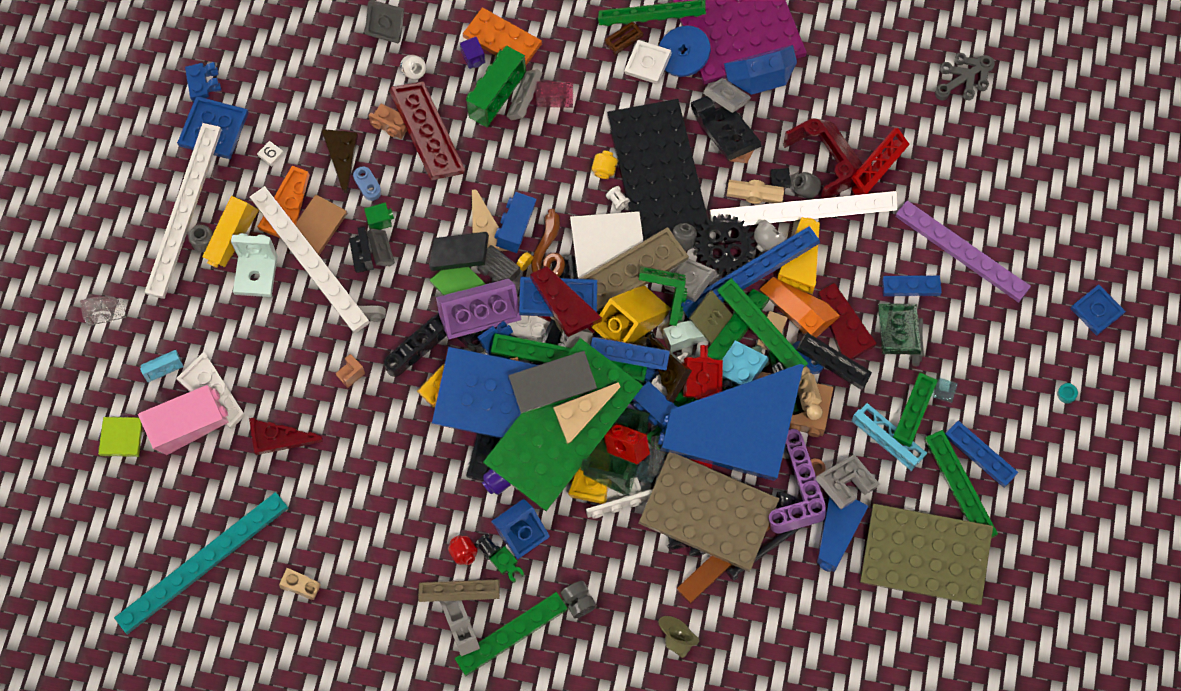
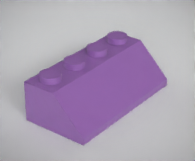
(478, 308)

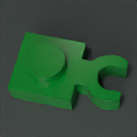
(506, 562)

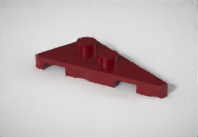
(272, 437)

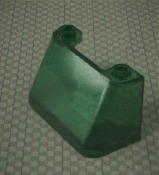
(612, 470)

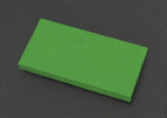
(455, 280)

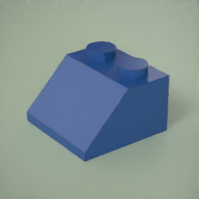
(520, 528)

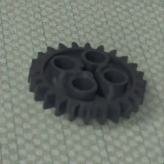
(722, 227)

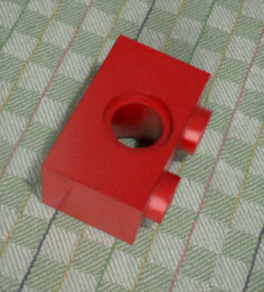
(627, 443)

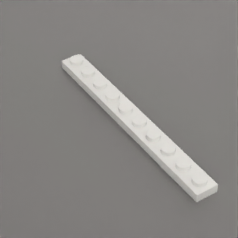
(811, 208)
(183, 211)
(310, 260)

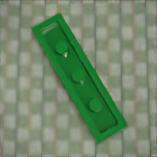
(914, 409)

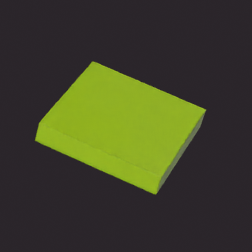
(120, 437)

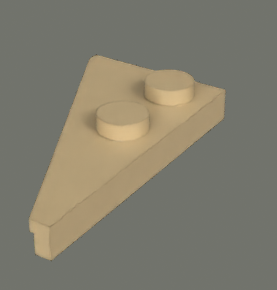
(483, 220)
(577, 413)

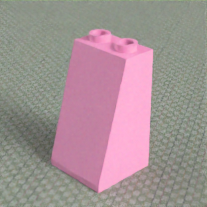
(183, 419)

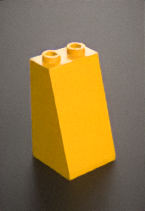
(631, 315)

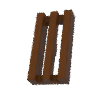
(614, 46)

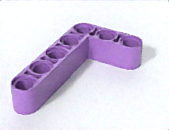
(805, 484)

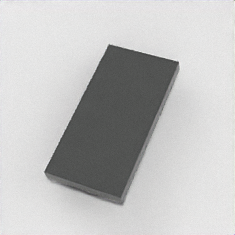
(552, 382)

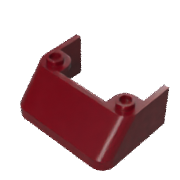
(837, 145)

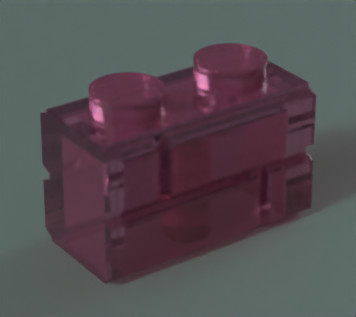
(555, 94)

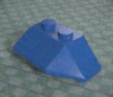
(762, 70)

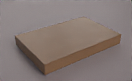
(320, 222)

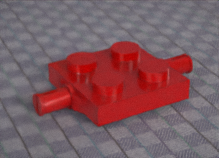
(705, 375)

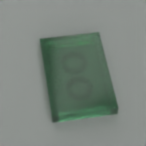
(899, 329)

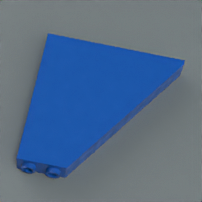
(737, 427)

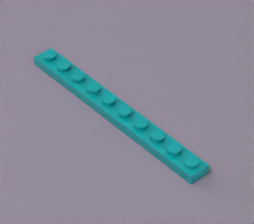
(200, 563)

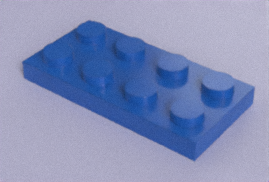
(533, 304)

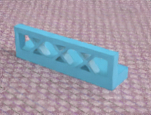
(886, 440)

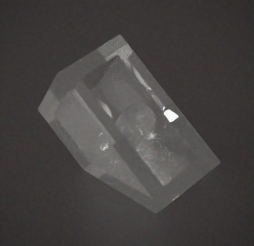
(102, 310)

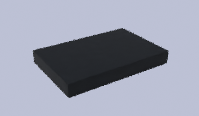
(459, 251)

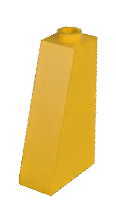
(234, 221)
(802, 270)

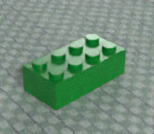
(496, 86)

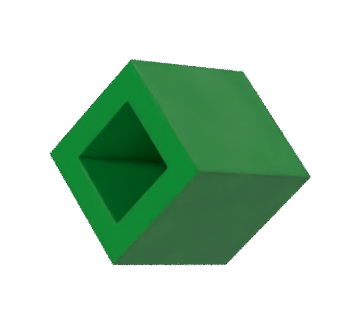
(379, 216)

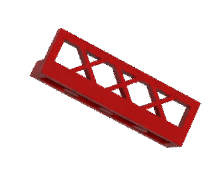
(882, 164)

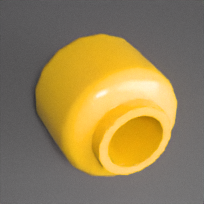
(604, 165)

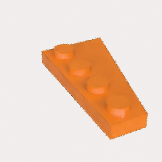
(289, 197)

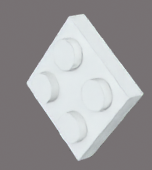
(648, 62)

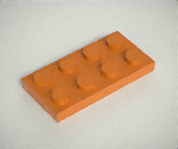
(496, 33)

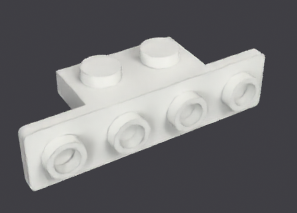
(617, 501)

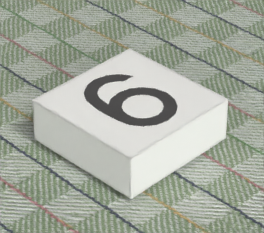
(270, 153)

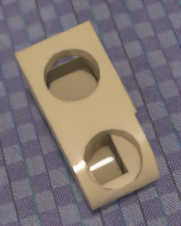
(299, 584)

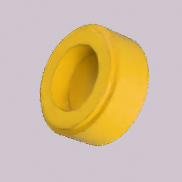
(525, 261)

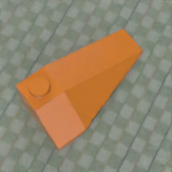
(802, 309)

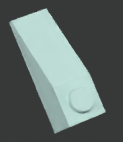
(682, 336)

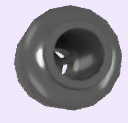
(807, 185)
(685, 235)
(200, 237)

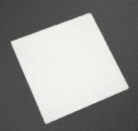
(603, 238)

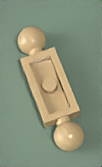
(809, 395)

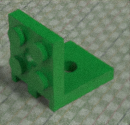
(670, 279)

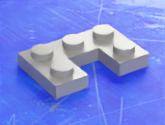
(836, 477)

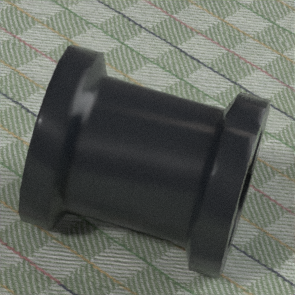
(487, 546)

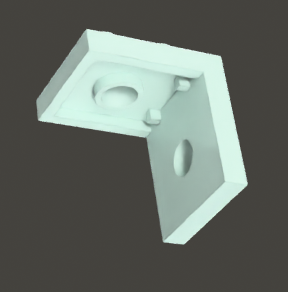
(256, 256)

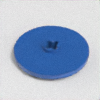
(697, 51)

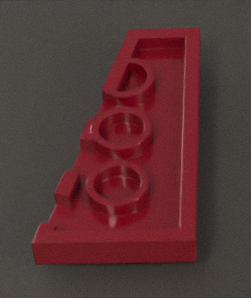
(567, 307)

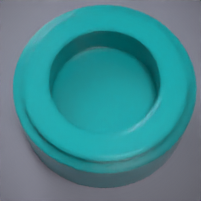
(1067, 393)

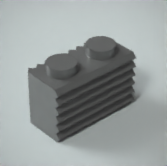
(498, 266)

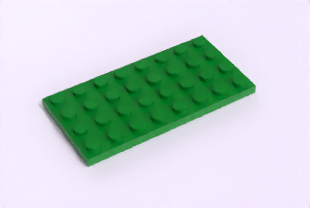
(534, 449)

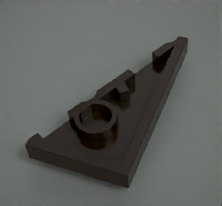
(342, 151)
(675, 375)

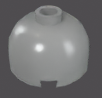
(767, 236)

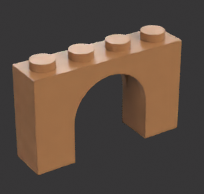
(802, 422)

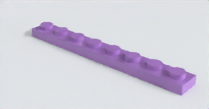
(963, 251)

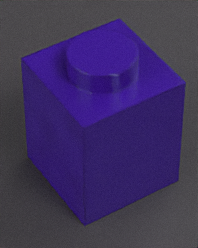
(472, 52)

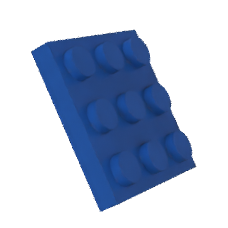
(226, 116)

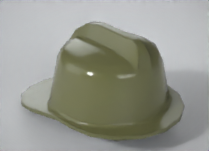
(678, 635)

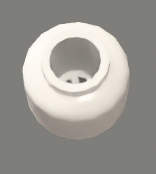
(413, 66)

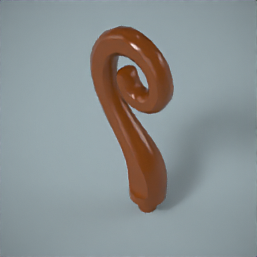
(552, 226)

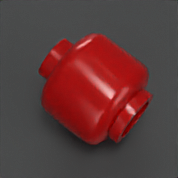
(462, 550)

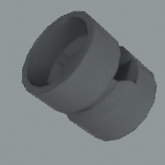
(578, 598)

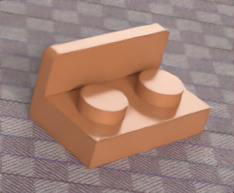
(388, 120)

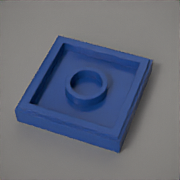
(1097, 310)

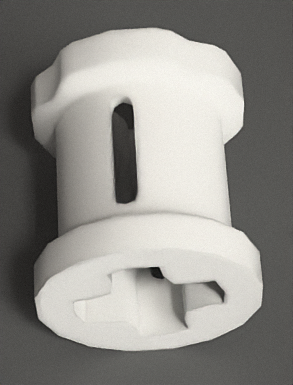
(616, 192)

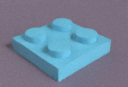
(742, 364)

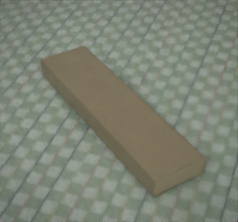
(459, 590)

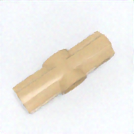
(755, 191)

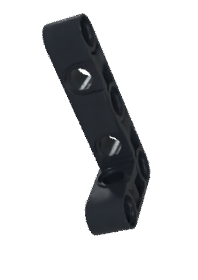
(411, 350)

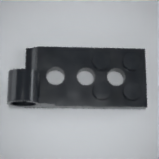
(708, 118)

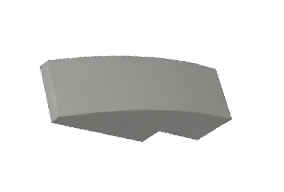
(460, 626)

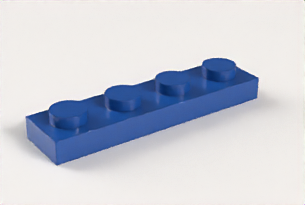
(632, 353)
(981, 454)

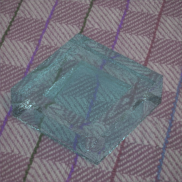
(945, 390)

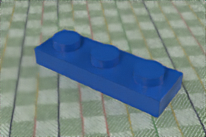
(911, 285)

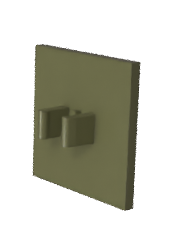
(711, 316)

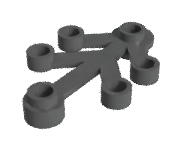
(966, 75)

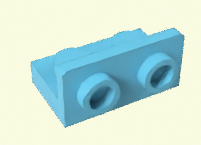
(161, 366)

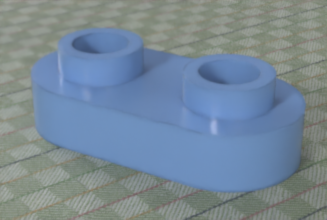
(366, 182)

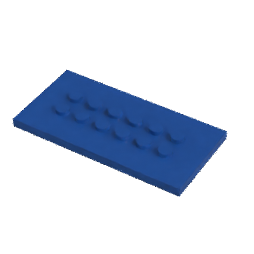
(477, 393)

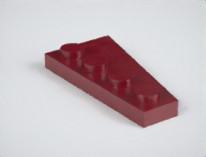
(849, 331)

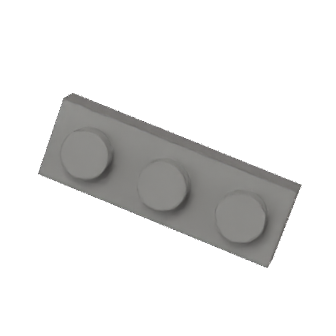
(524, 94)

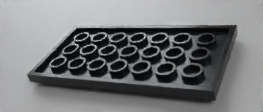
(657, 166)

